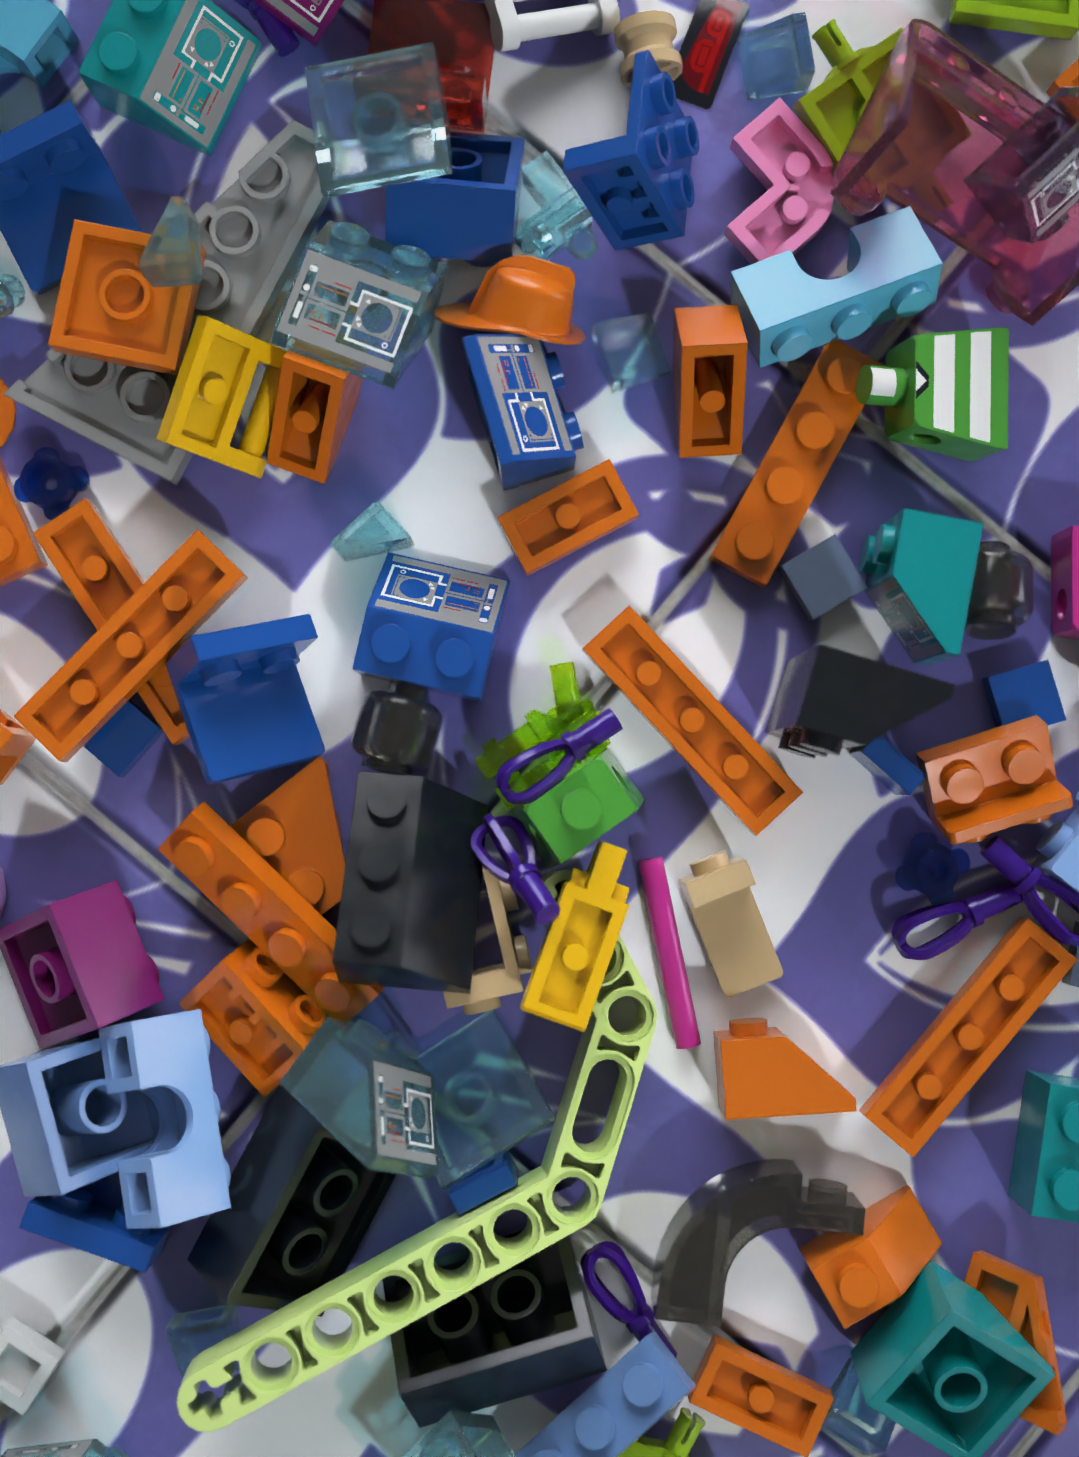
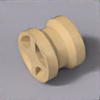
(651, 32)

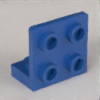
(47, 180)
(640, 180)
(247, 698)
(95, 1223)

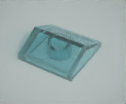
(379, 120)
(482, 1097)

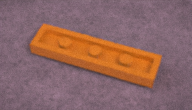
(793, 466)
(101, 582)
(130, 647)
(692, 721)
(264, 909)
(967, 1035)

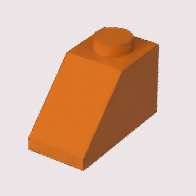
(709, 380)
(311, 416)
(770, 1076)
(876, 1267)

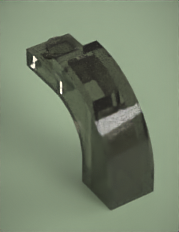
(727, 1216)

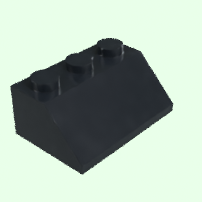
(846, 701)
(409, 886)
(292, 1213)
(499, 1339)

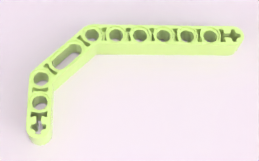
(413, 1258)

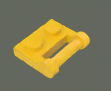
(213, 392)

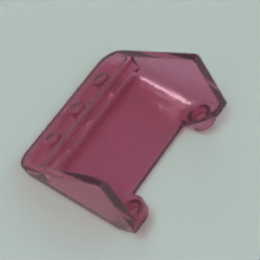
(923, 134)

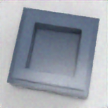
(822, 577)

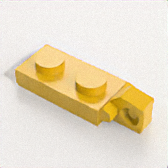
(579, 941)

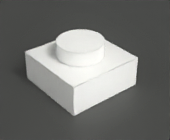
(25, 1364)

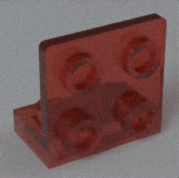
(461, 44)

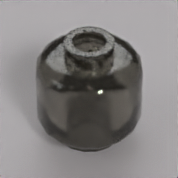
(1000, 592)
(396, 729)

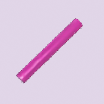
(669, 953)

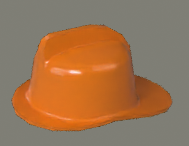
(521, 298)

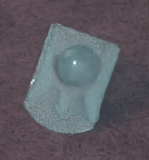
(562, 215)

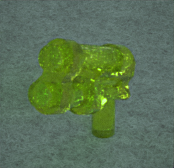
(540, 727)

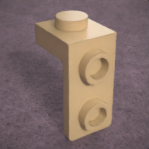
(730, 923)
(502, 978)

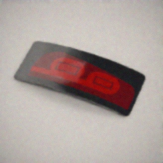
(708, 49)

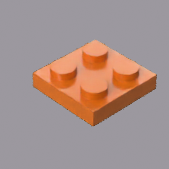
(112, 310)

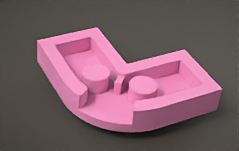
(797, 182)

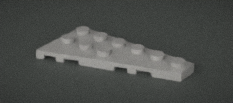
(250, 249)

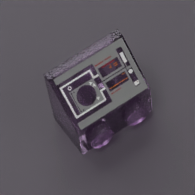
(1034, 173)

